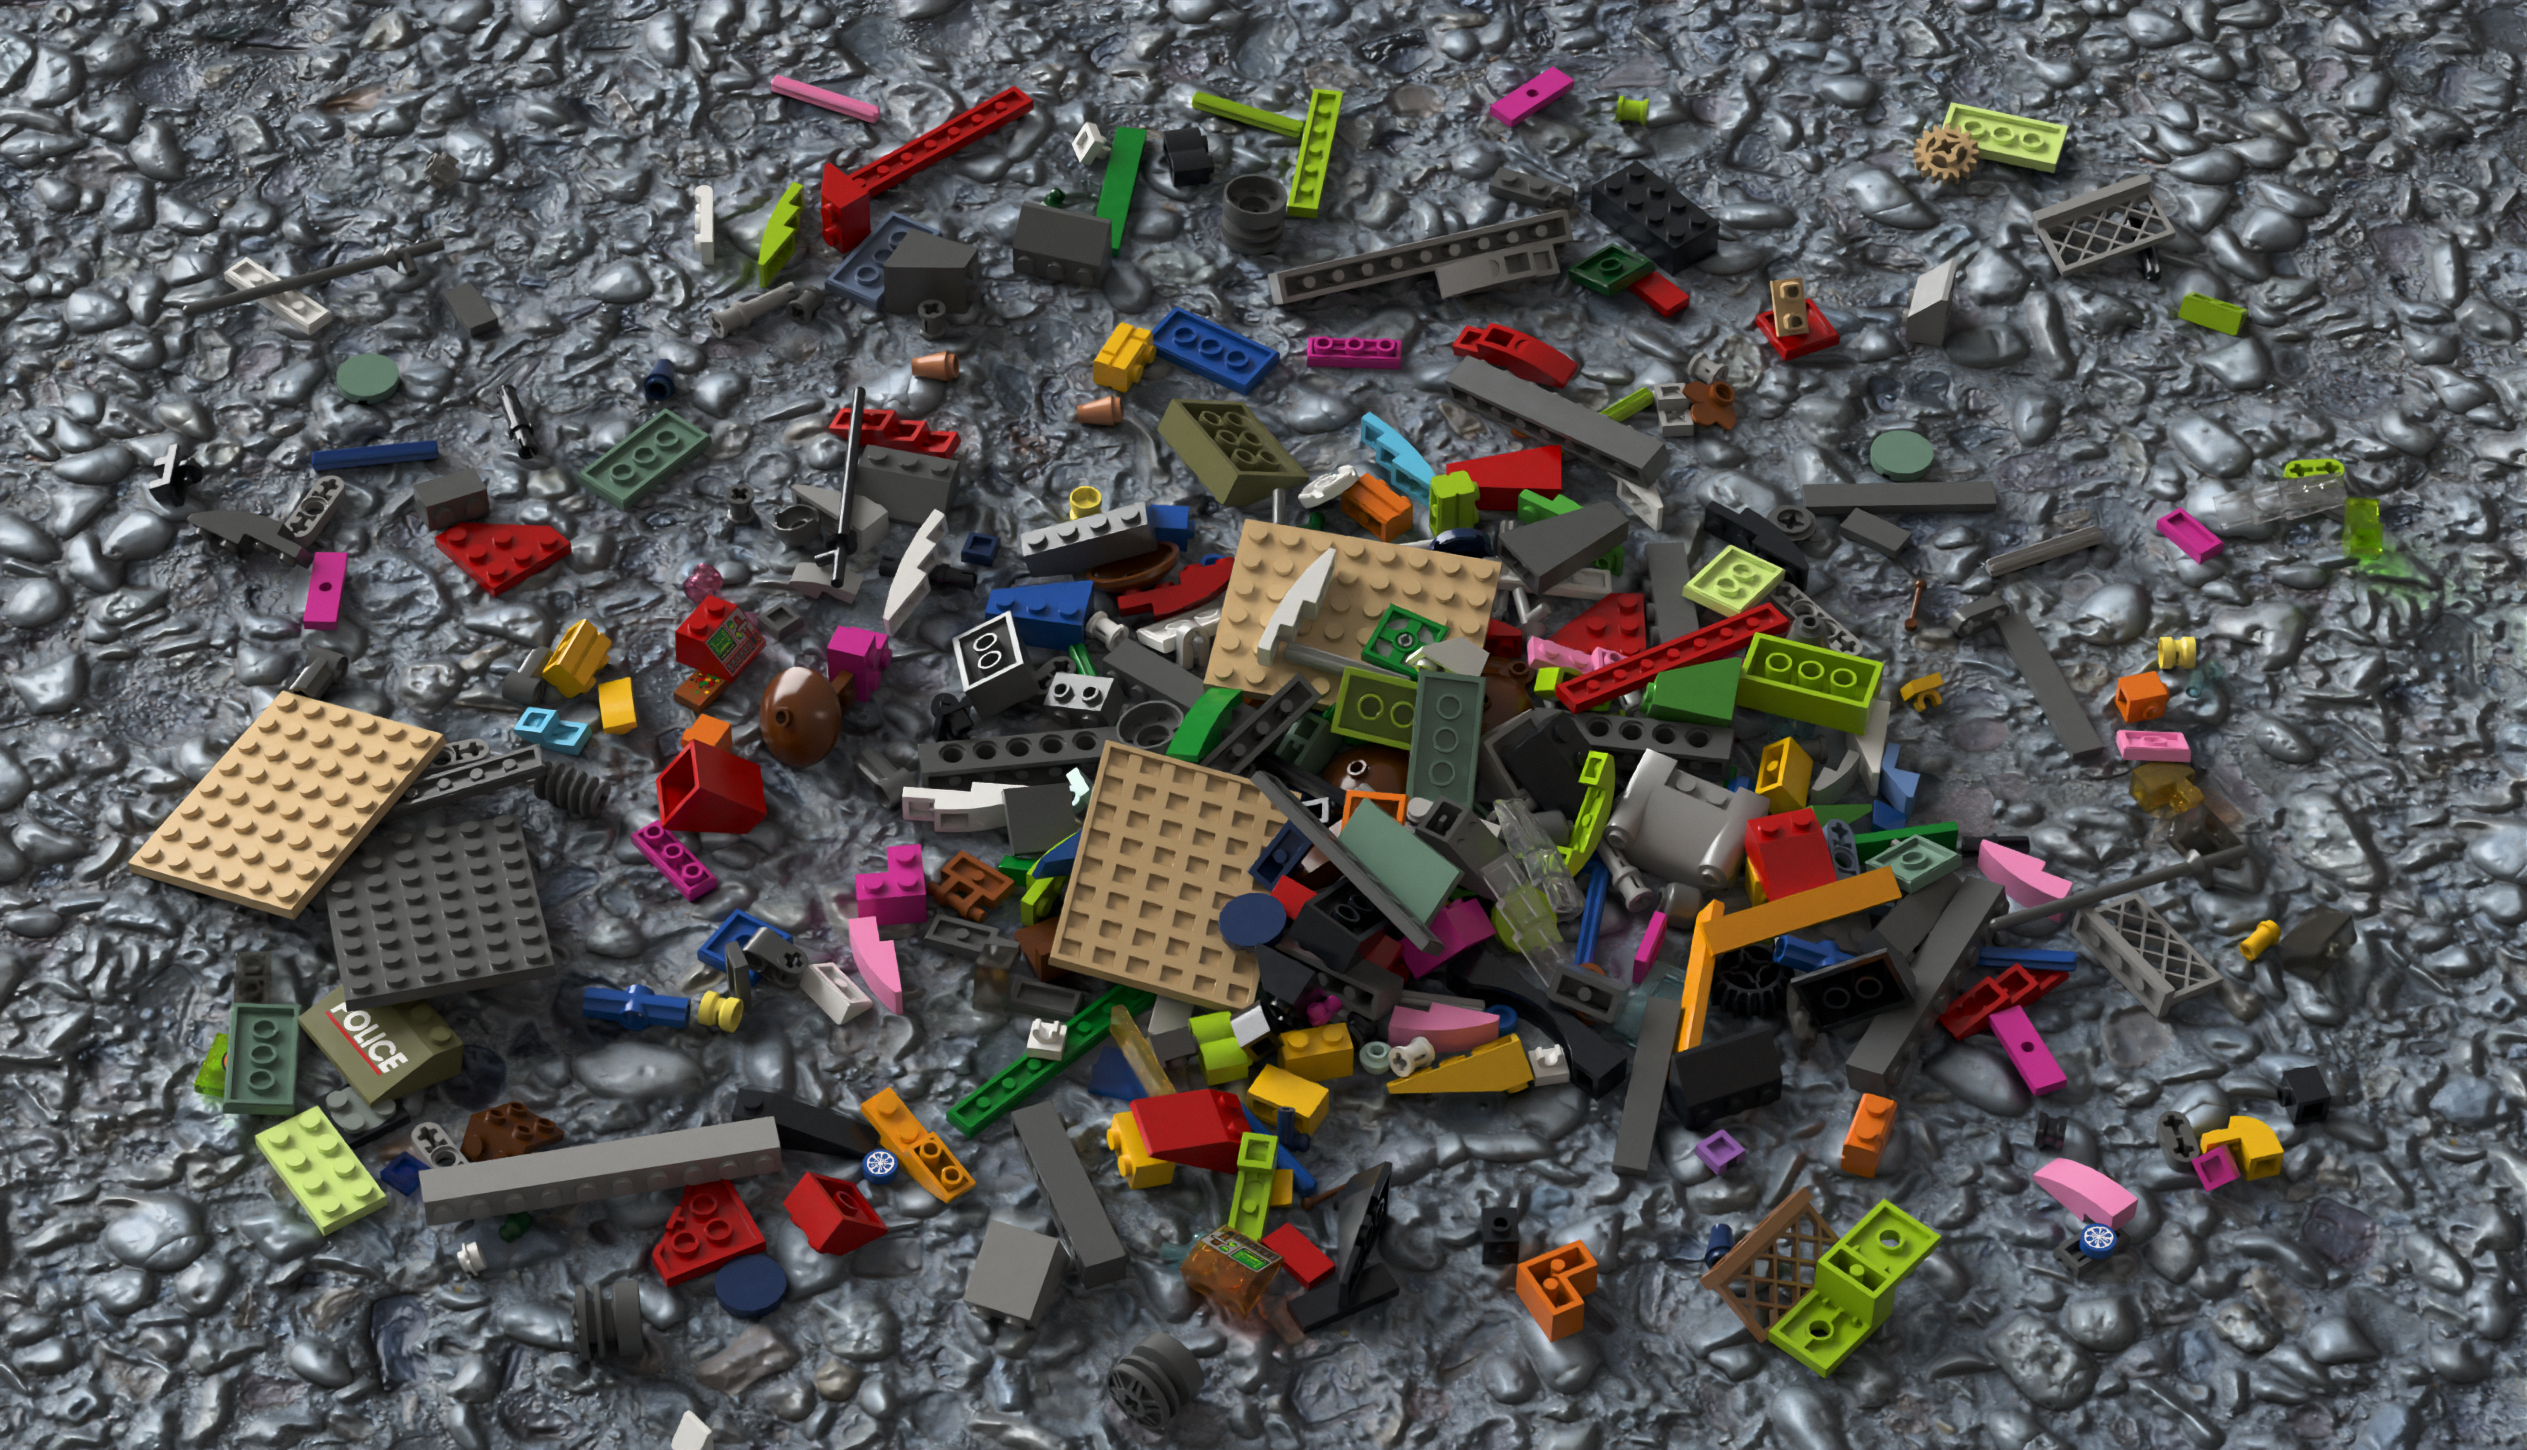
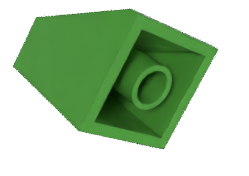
(1694, 694)

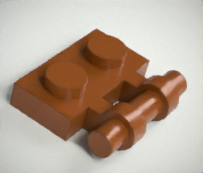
(975, 879)

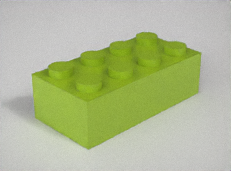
(1809, 683)
(1375, 708)

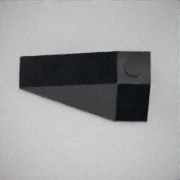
(804, 1123)
(1360, 1218)

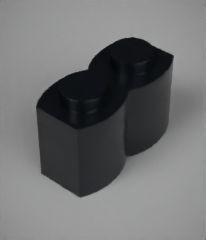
(1187, 156)

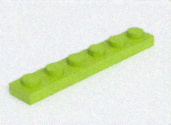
(1315, 153)

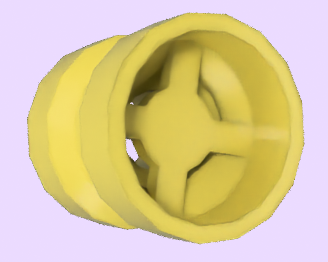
(1084, 502)
(2177, 652)
(720, 1011)

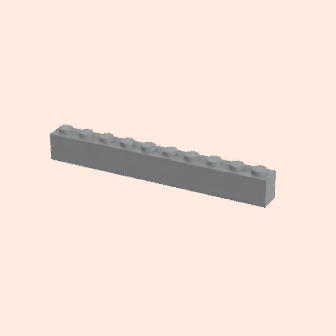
(1417, 257)
(600, 1171)

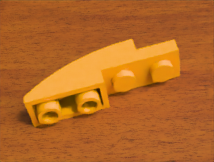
(917, 1151)

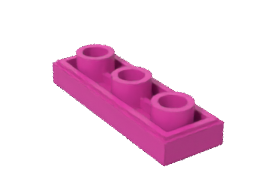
(1532, 97)
(1354, 353)
(326, 591)
(674, 861)
(2027, 1051)

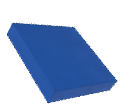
(740, 928)

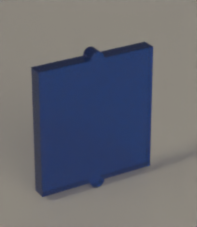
(1115, 1077)

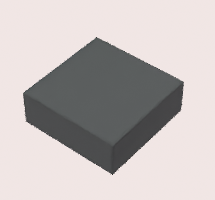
(780, 621)

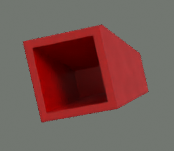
(710, 792)

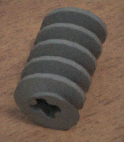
(572, 790)

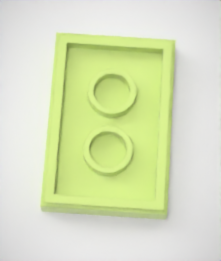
(1733, 582)

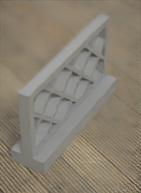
(2093, 208)
(2129, 963)

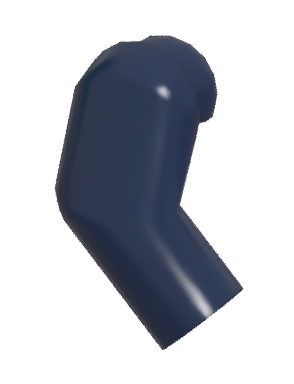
(1289, 1135)

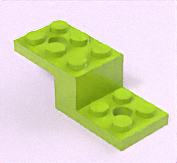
(1854, 1288)

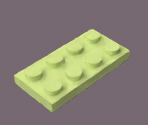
(2010, 137)
(321, 1170)

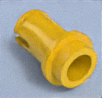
(2267, 934)

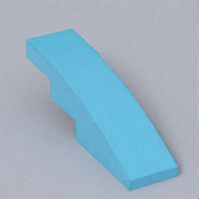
(1396, 454)

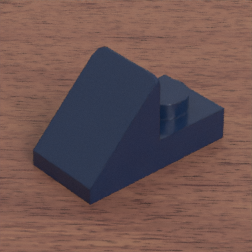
(1281, 856)

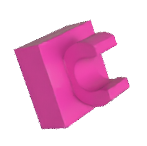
(2216, 1167)

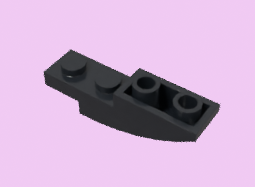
(1758, 537)

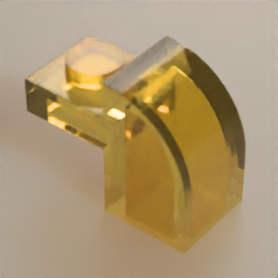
(2165, 784)

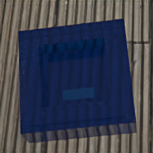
(403, 1173)

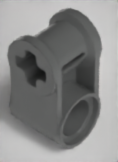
(774, 956)

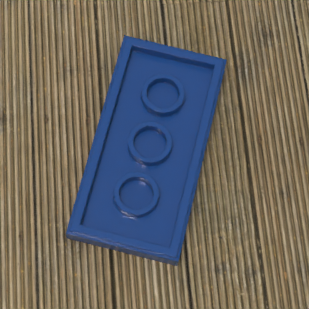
(1212, 351)

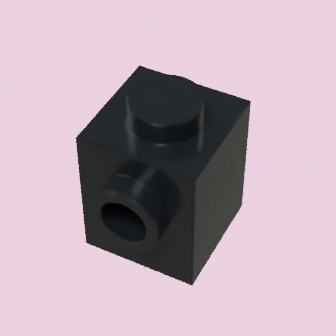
(2304, 1095)
(1499, 1236)

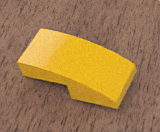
(617, 706)

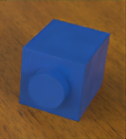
(1173, 525)

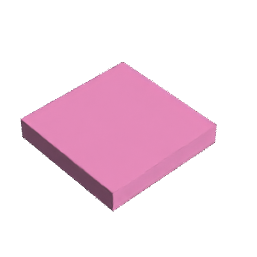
(2153, 746)

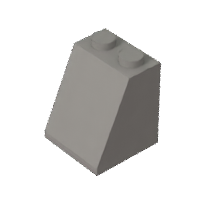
(1015, 1275)

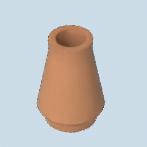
(937, 366)
(1102, 412)

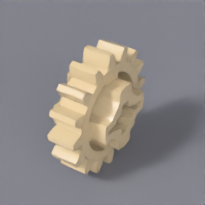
(1948, 151)

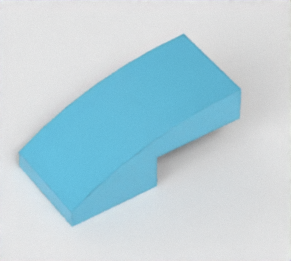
(550, 732)

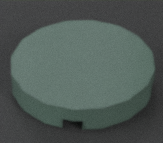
(368, 378)
(1901, 455)

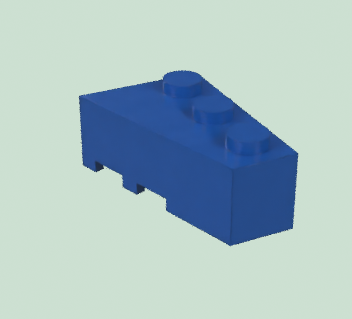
(1047, 614)

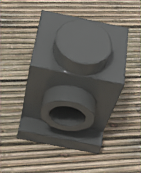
(1173, 1048)

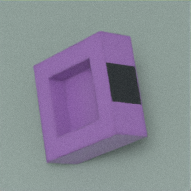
(1720, 1152)

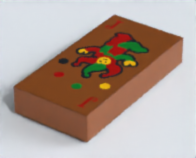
(700, 691)

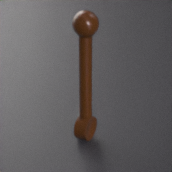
(1911, 622)
(1308, 1203)

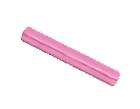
(825, 99)

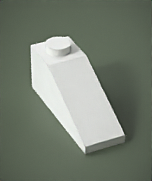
(1871, 746)

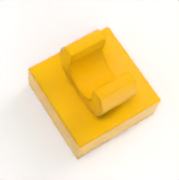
(1922, 688)

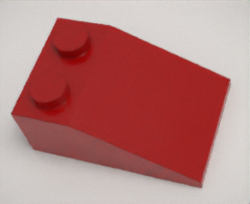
(1788, 853)
(1193, 1128)

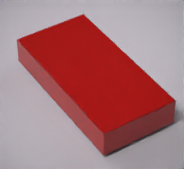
(1660, 294)
(1301, 1256)

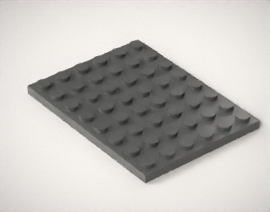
(437, 914)

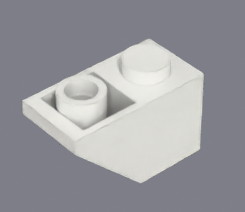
(1450, 656)

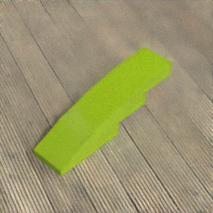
(780, 234)

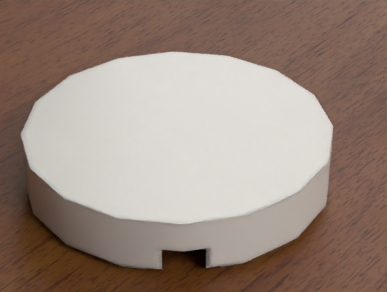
(1328, 486)

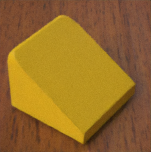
(1282, 1188)

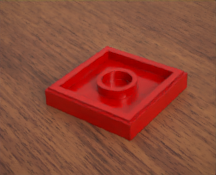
(1820, 334)

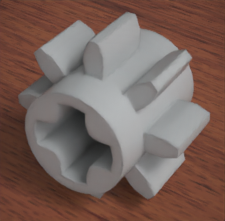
(441, 170)

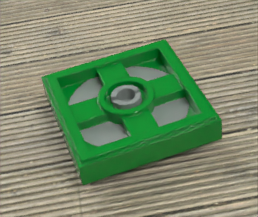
(1398, 637)

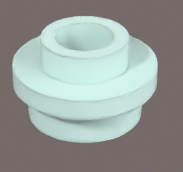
(1375, 1057)

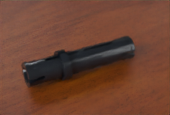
(519, 428)
(941, 575)

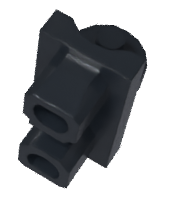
(174, 476)
(951, 717)

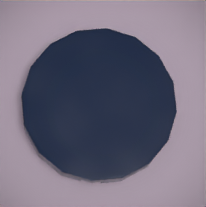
(1464, 542)
(1252, 920)
(750, 1286)

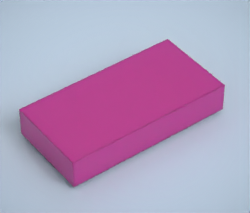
(2190, 535)
(1649, 947)

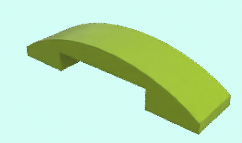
(1594, 813)
(1254, 1184)

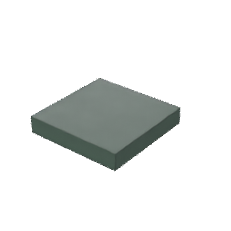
(1916, 862)

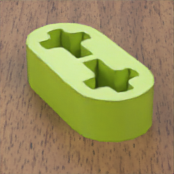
(2312, 467)

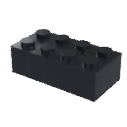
(1654, 218)

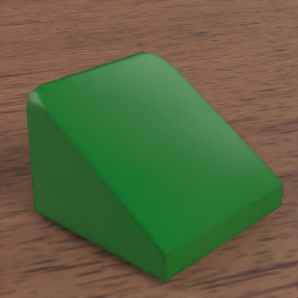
(1016, 868)

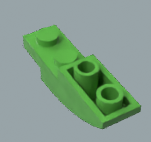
(1537, 508)

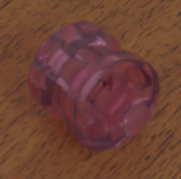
(703, 582)

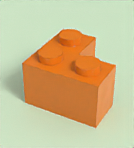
(1554, 1287)

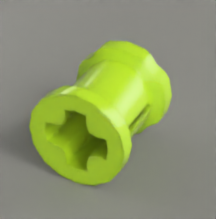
(1632, 110)

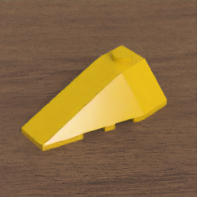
(1492, 1067)

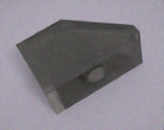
(2204, 832)

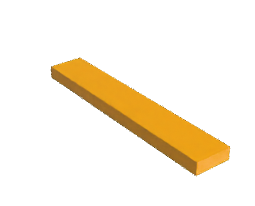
(1800, 911)
(1697, 984)

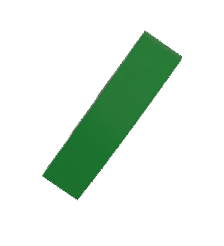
(1203, 723)

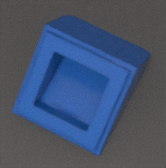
(1886, 818)

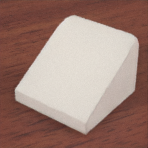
(692, 1434)

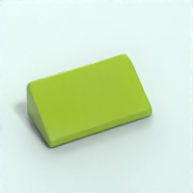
(2212, 313)

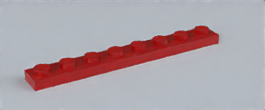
(943, 141)
(1686, 651)

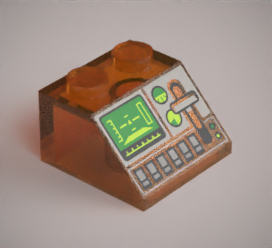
(1231, 1269)

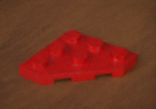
(502, 553)
(1611, 624)
(705, 1233)

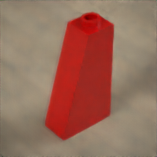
(1506, 475)

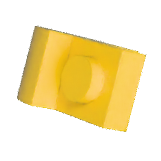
(2251, 1144)

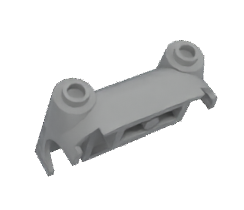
(1683, 825)

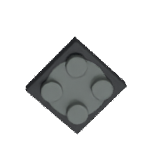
(357, 1121)

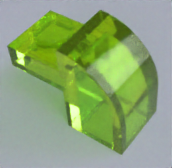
(2362, 529)

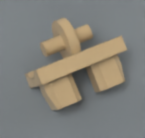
(1789, 306)

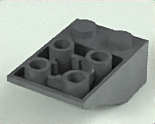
(1463, 841)

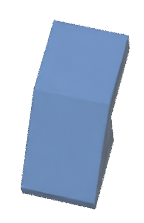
(1898, 785)

